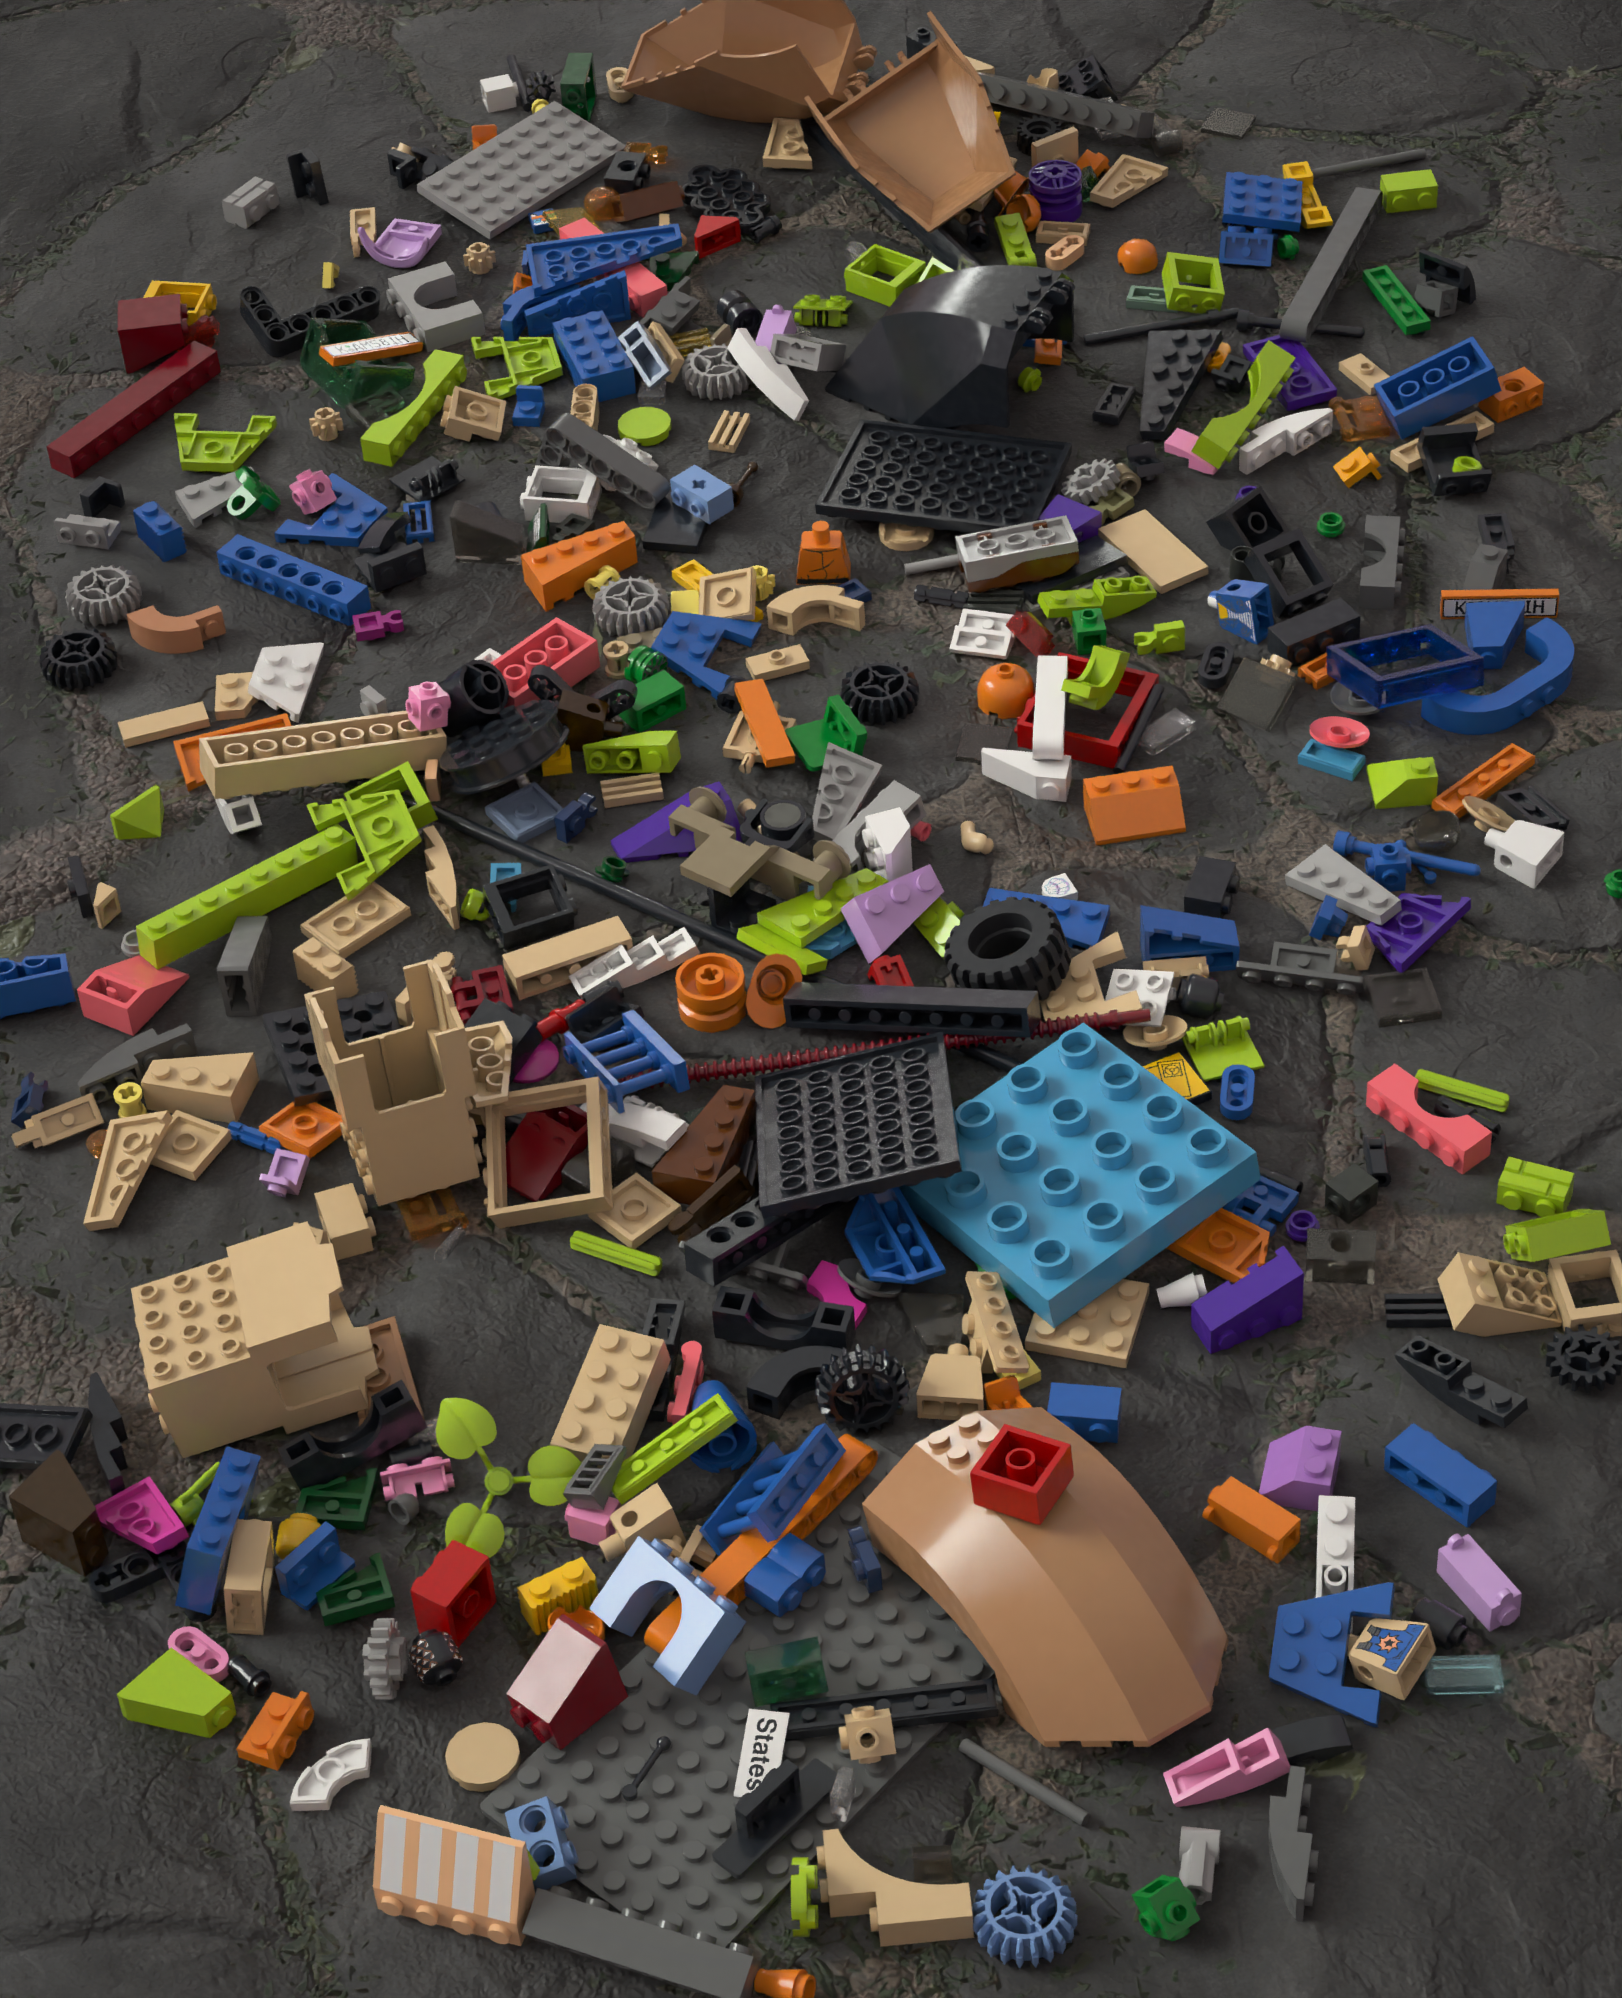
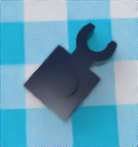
(572, 818)
(866, 1565)

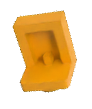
(1356, 466)

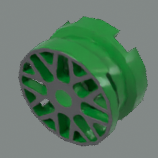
(644, 663)

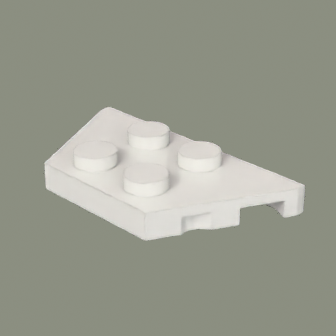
(285, 676)

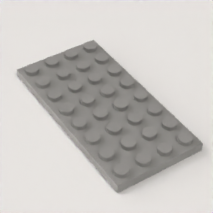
(521, 169)

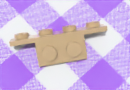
(992, 1326)

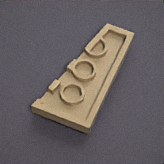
(122, 1165)

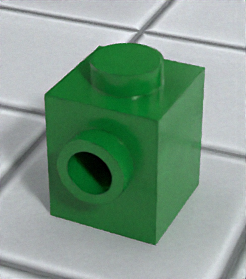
(1088, 630)

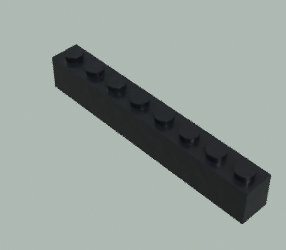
(912, 1009)

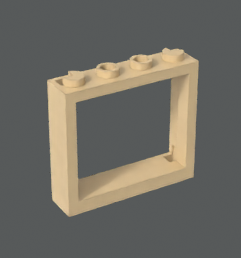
(494, 1148)

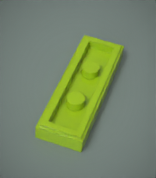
(771, 943)

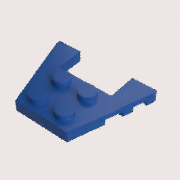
(342, 523)
(693, 638)
(1314, 1643)

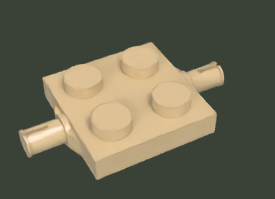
(741, 742)

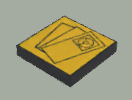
(1181, 1077)

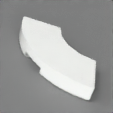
(328, 1775)

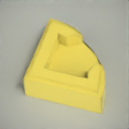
(330, 272)

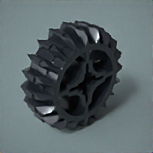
(78, 659)
(880, 692)
(870, 1402)

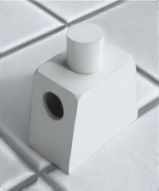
(1526, 850)

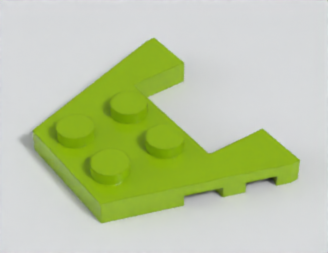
(527, 360)
(218, 449)
(381, 830)

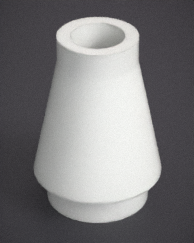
(1182, 1291)

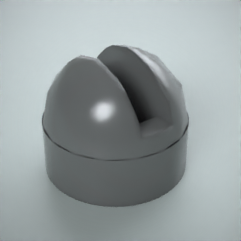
(404, 1508)

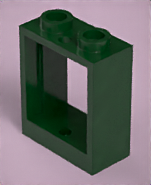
(576, 91)

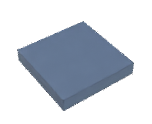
(524, 812)

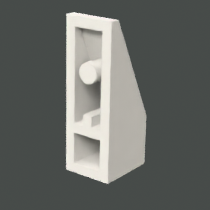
(1034, 777)

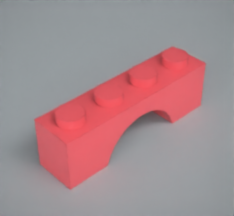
(1456, 1141)

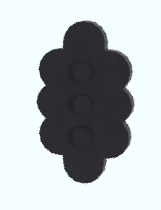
(726, 195)

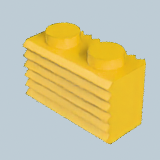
(565, 1587)

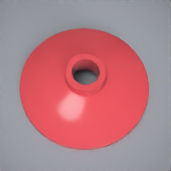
(1339, 732)

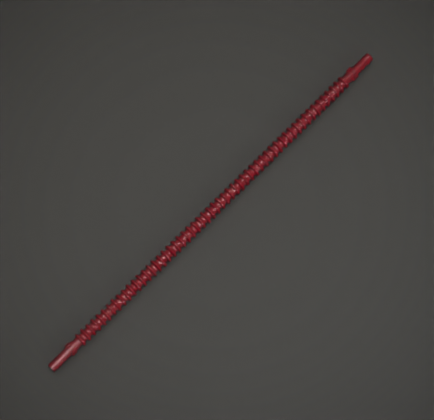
(1111, 1019)

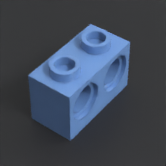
(546, 1842)

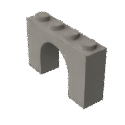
(434, 326)

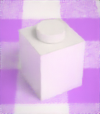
(499, 93)

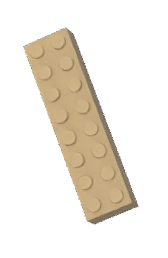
(315, 754)

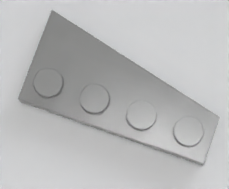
(841, 790)
(1332, 875)

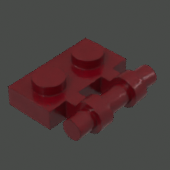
(486, 983)

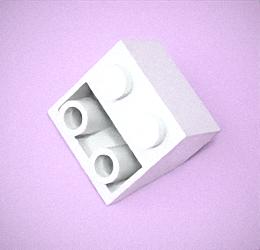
(888, 844)

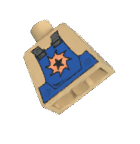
(1391, 1654)

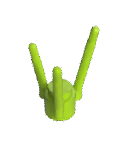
(190, 1503)

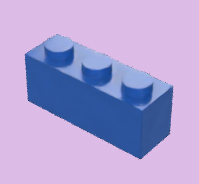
(1440, 1475)

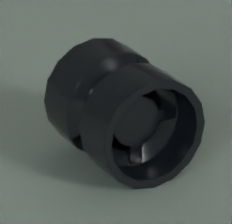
(739, 312)

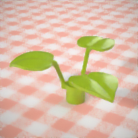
(465, 1429)

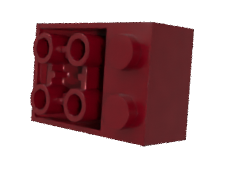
(543, 1148)

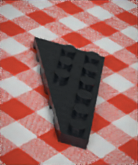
(1171, 375)

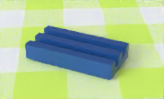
(419, 534)

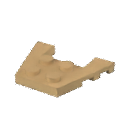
(1081, 988)

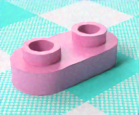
(203, 1653)

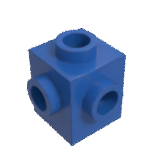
(1388, 860)

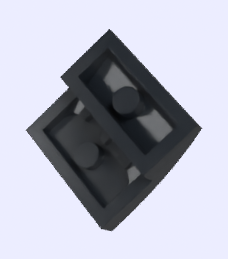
(1450, 273)

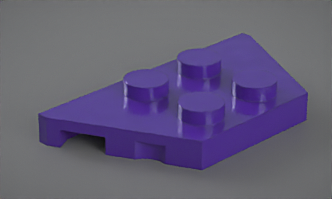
(1415, 927)

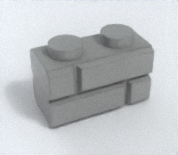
(250, 202)

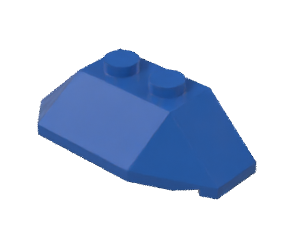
(891, 1240)

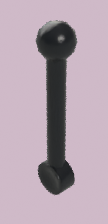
(630, 1790)

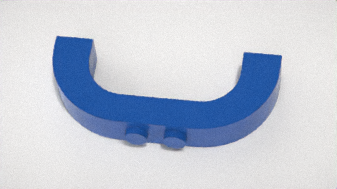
(1520, 699)

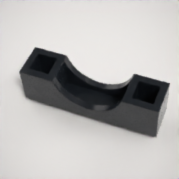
(744, 1318)
(389, 1422)

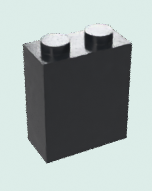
(522, 1029)

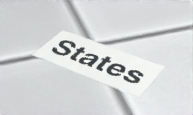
(761, 1748)

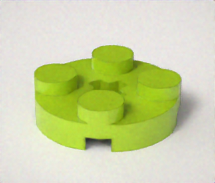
(801, 1897)

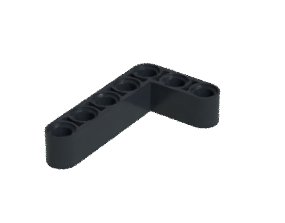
(288, 335)

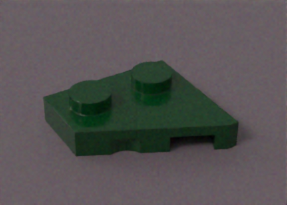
(673, 266)
(341, 1501)
(356, 1594)

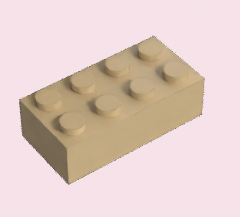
(612, 1392)

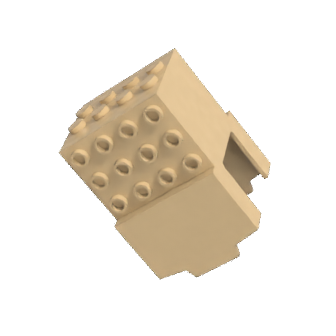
(403, 1091)
(252, 1343)

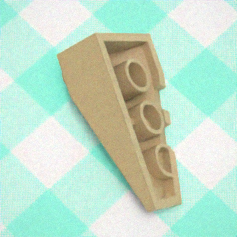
(491, 1062)

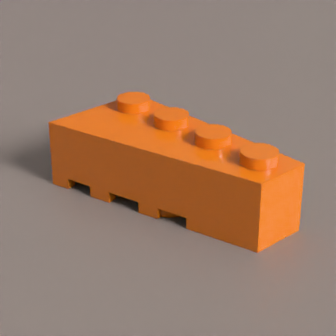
(565, 566)

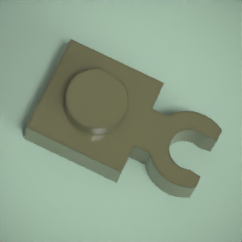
(1114, 504)

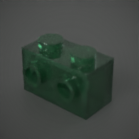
(786, 1671)

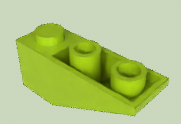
(634, 753)

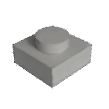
(372, 702)

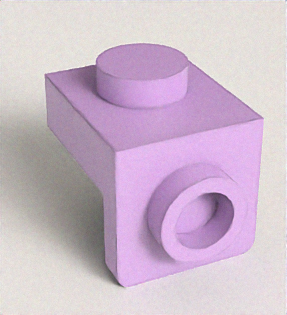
(285, 1173)

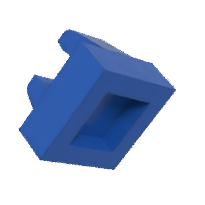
(1328, 919)

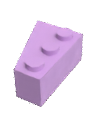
(890, 909)

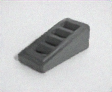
(595, 1497)

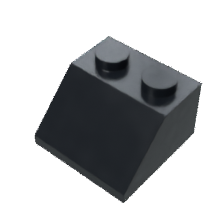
(1247, 521)

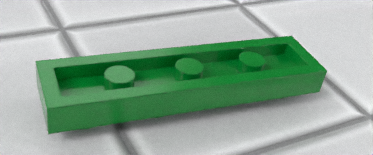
(1396, 300)

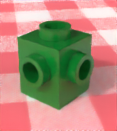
(1166, 1908)

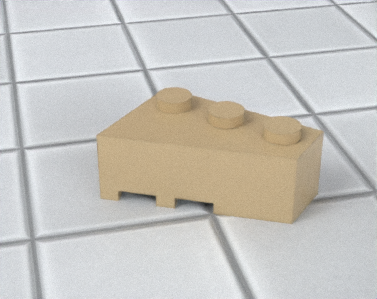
(202, 1085)

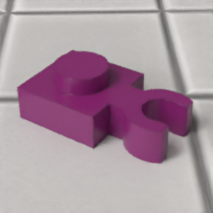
(373, 625)

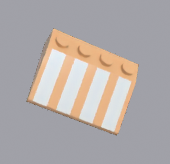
(452, 1876)

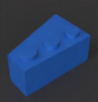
(1186, 935)

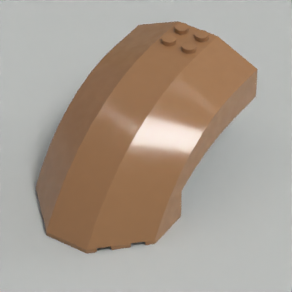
(1080, 1616)

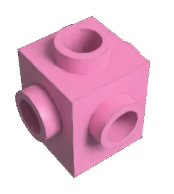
(312, 491)
(428, 706)

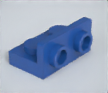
(313, 1566)

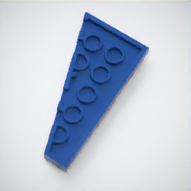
(579, 258)

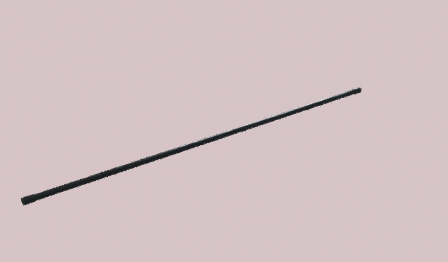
(692, 925)

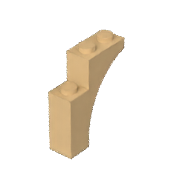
(897, 1907)

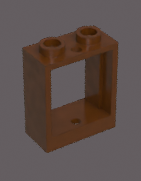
(647, 201)

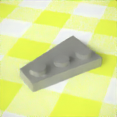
(207, 497)

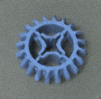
(1018, 1929)

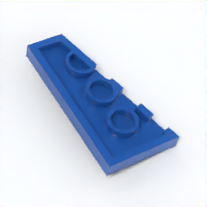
(606, 295)
(1081, 921)

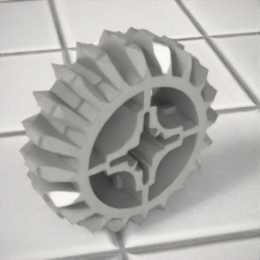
(714, 373)
(103, 595)
(630, 606)

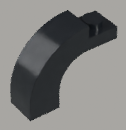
(787, 1378)

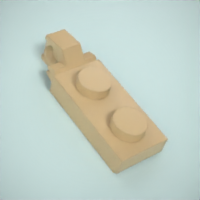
(60, 1123)

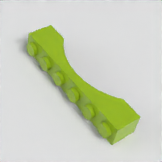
(1223, 433)
(391, 437)

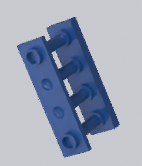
(640, 1041)
(773, 1490)

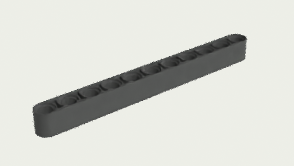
(1331, 265)

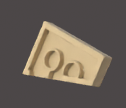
(786, 146)

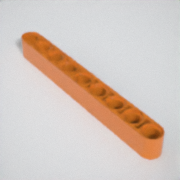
(735, 1563)

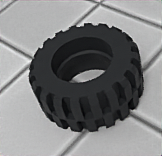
(1007, 927)

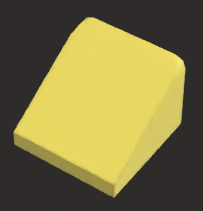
(685, 601)

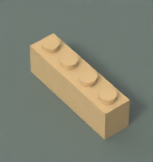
(553, 960)

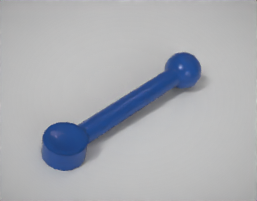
(1429, 876)

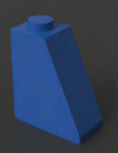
(1493, 629)

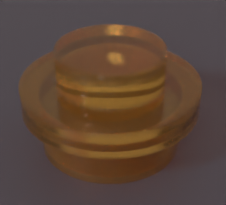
(96, 1142)

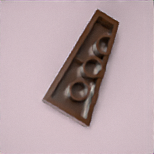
(708, 1146)

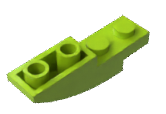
(1112, 595)

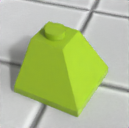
(1403, 782)

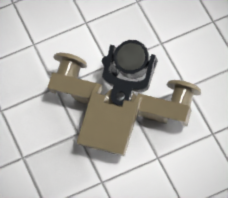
(768, 858)

